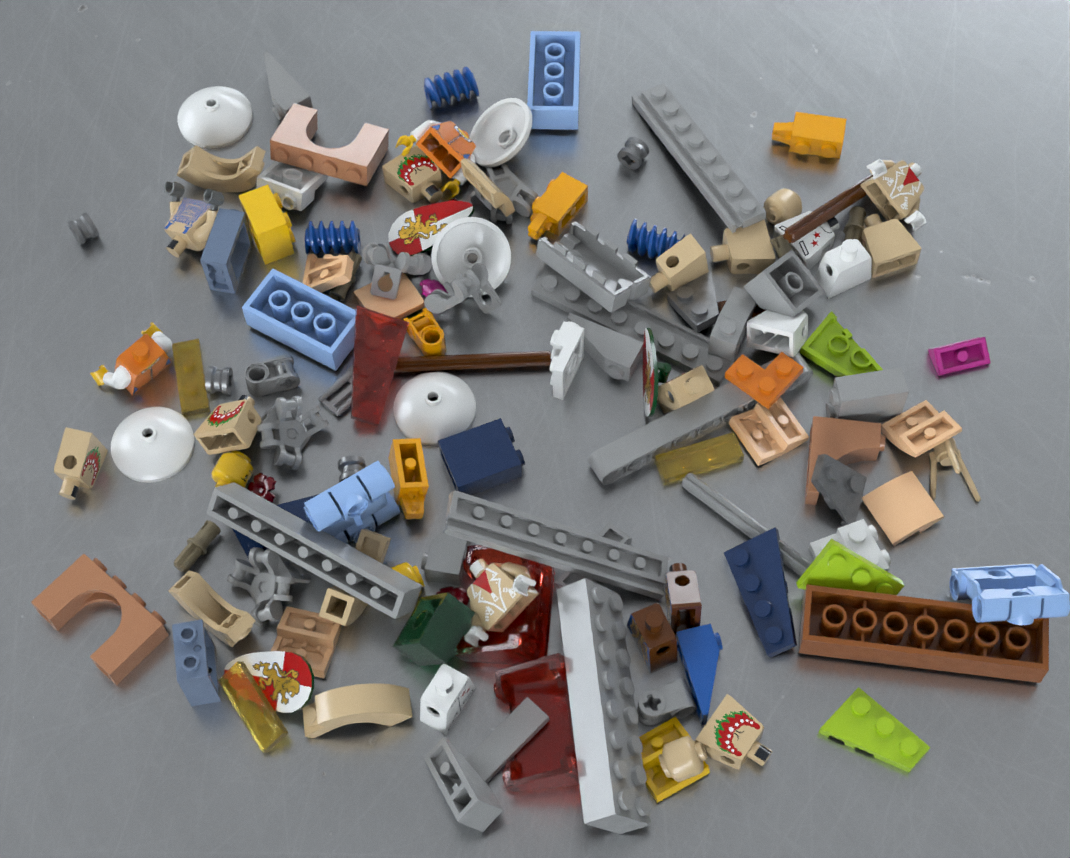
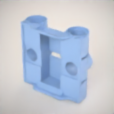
(354, 504)
(1010, 593)

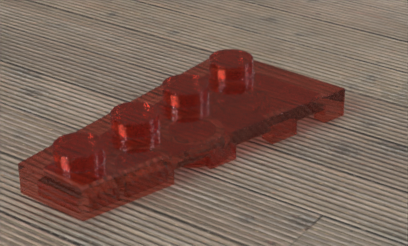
(375, 357)

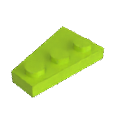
(837, 351)
(844, 569)
(873, 729)

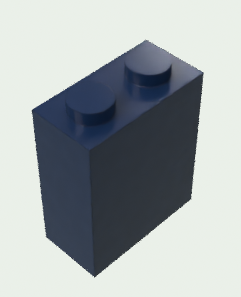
(481, 457)

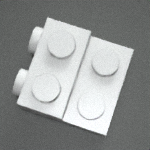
(293, 184)
(566, 357)
(859, 539)

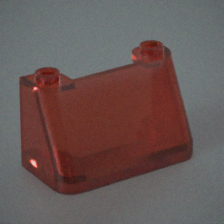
(529, 633)
(550, 755)

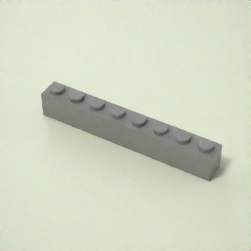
(314, 550)

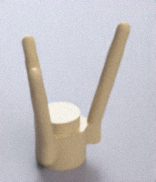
(949, 455)

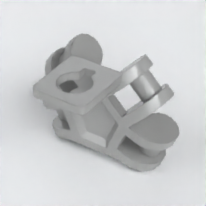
(512, 188)
(380, 257)
(462, 288)
(288, 432)
(270, 584)

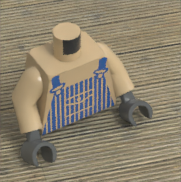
(190, 218)

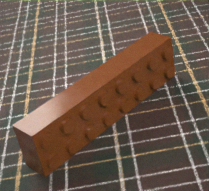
(920, 634)

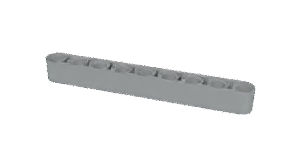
(677, 429)

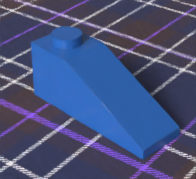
(699, 656)

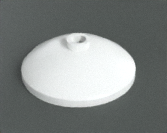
(215, 117)
(501, 132)
(469, 237)
(436, 419)
(154, 456)

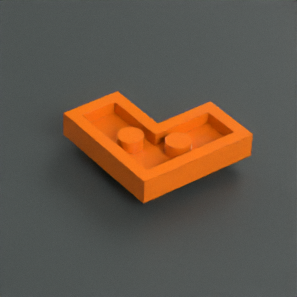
(766, 384)

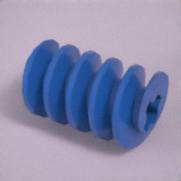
(450, 87)
(332, 237)
(649, 240)

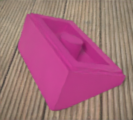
(960, 355)

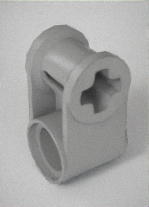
(272, 376)
(668, 700)

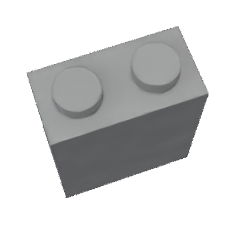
(868, 396)

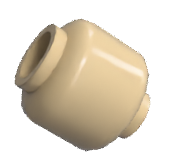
(782, 206)
(682, 758)

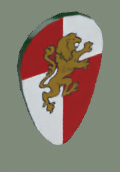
(418, 228)
(650, 373)
(282, 677)

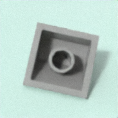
(785, 286)

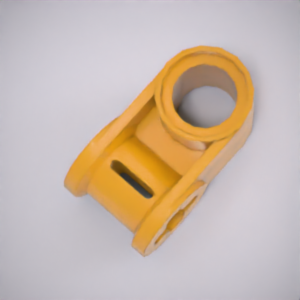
(424, 331)

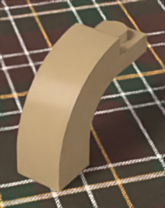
(219, 173)
(339, 604)
(217, 614)
(357, 704)

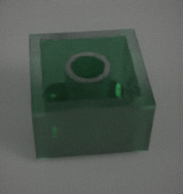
(434, 630)

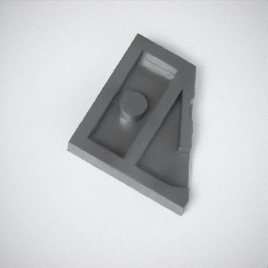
(696, 302)
(839, 486)

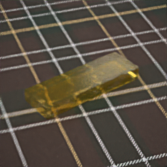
(190, 377)
(699, 457)
(253, 706)

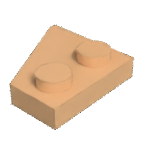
(327, 271)

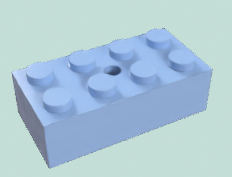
(554, 79)
(302, 319)

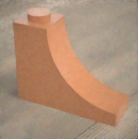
(843, 440)

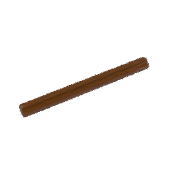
(825, 212)
(473, 361)

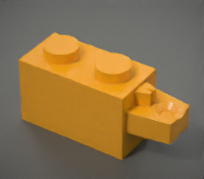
(812, 134)
(557, 206)
(409, 476)

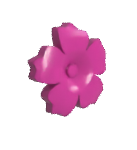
(429, 286)

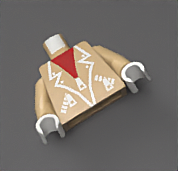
(896, 190)
(497, 597)

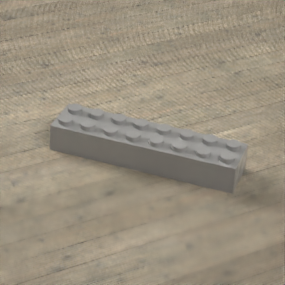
(603, 708)

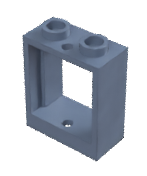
(227, 250)
(193, 657)

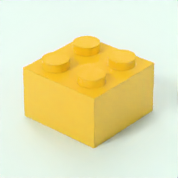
(268, 223)

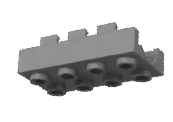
(595, 266)

